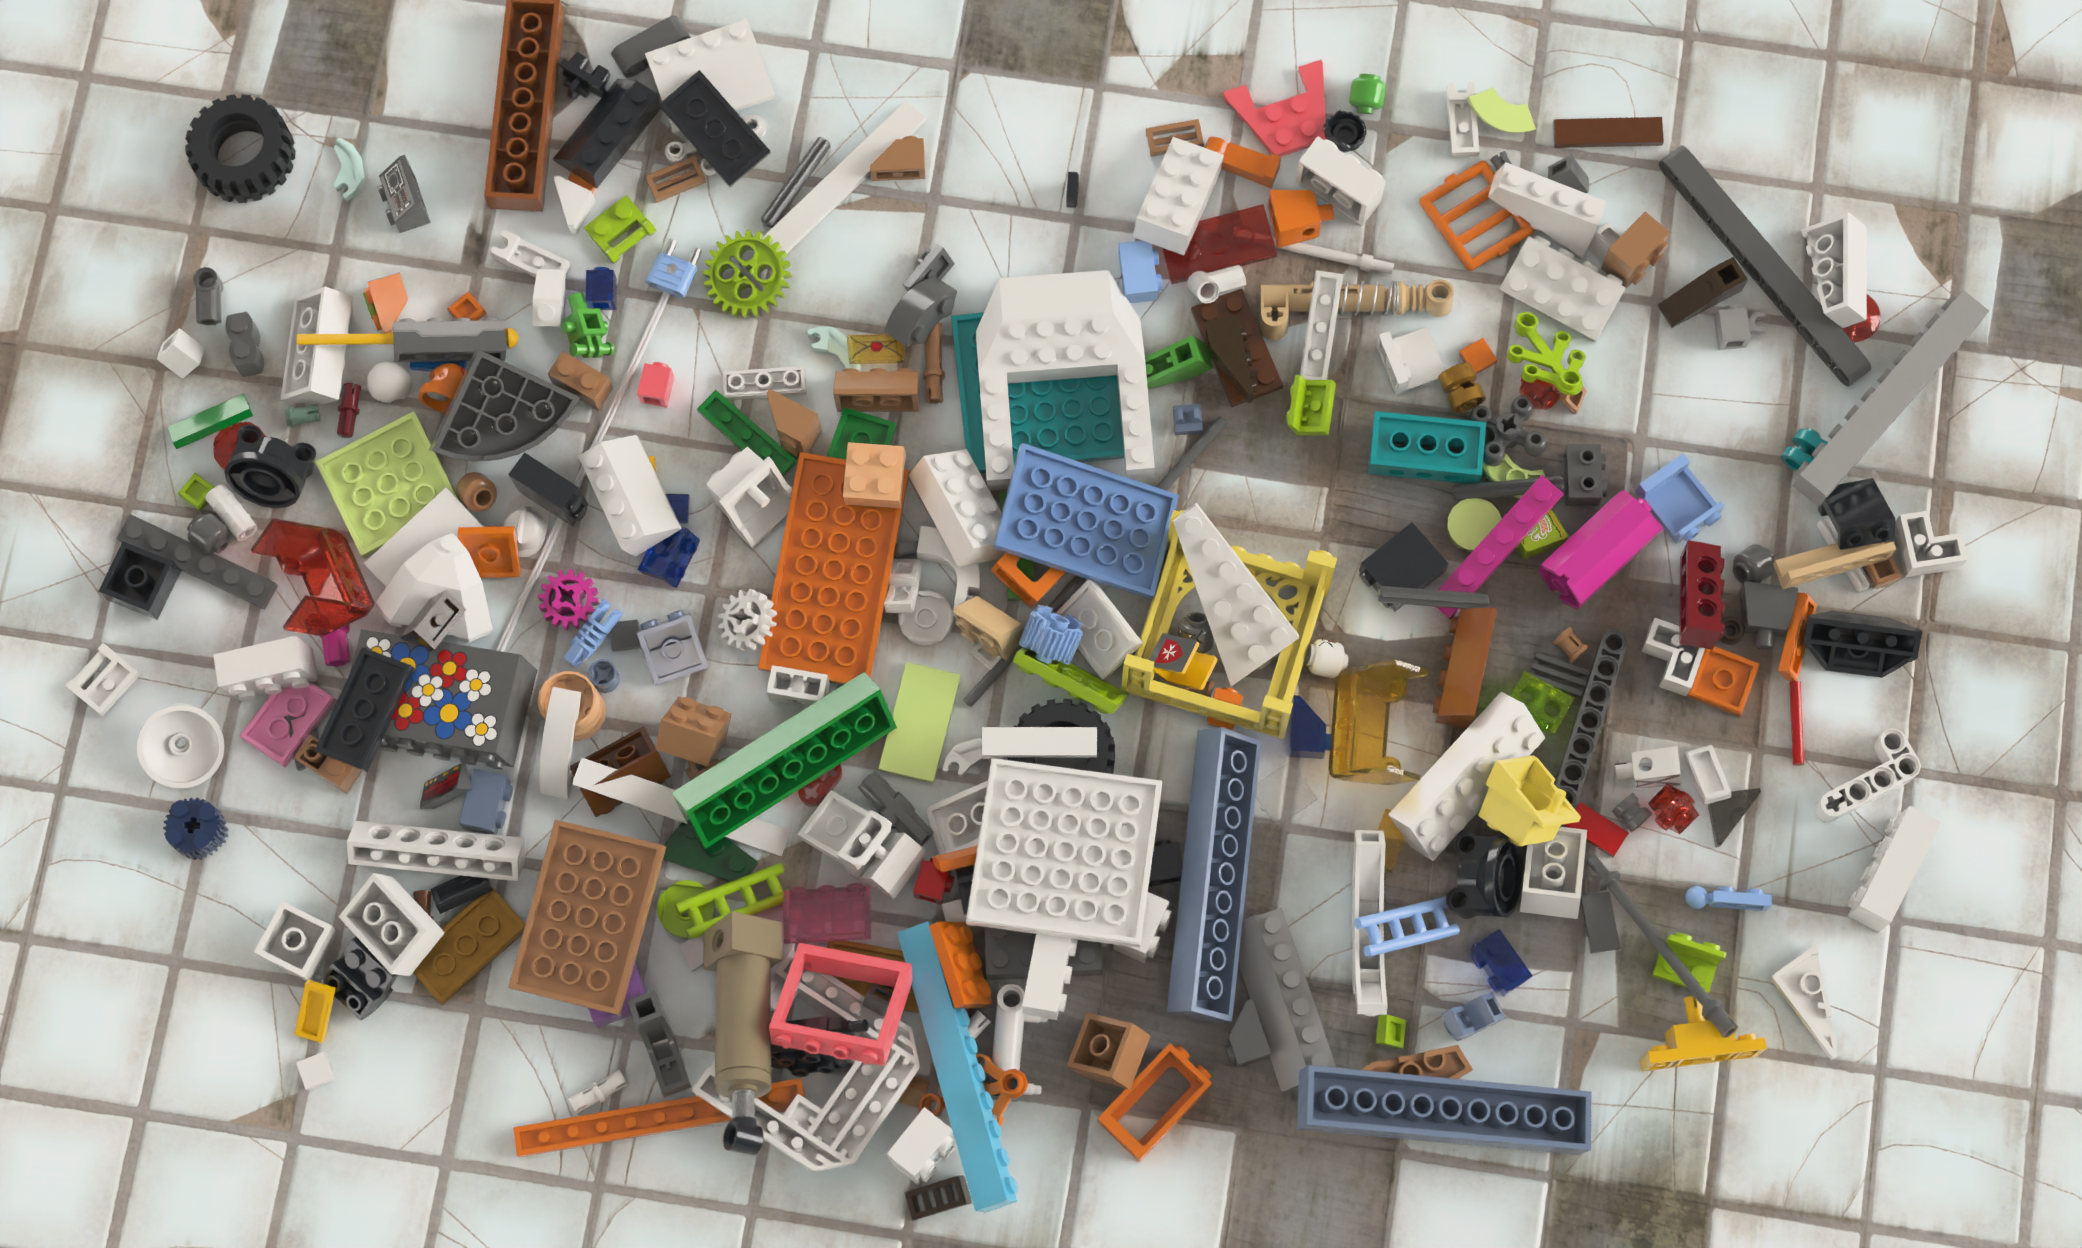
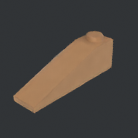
(1441, 1062)

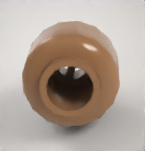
(476, 492)

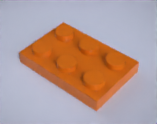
(961, 964)

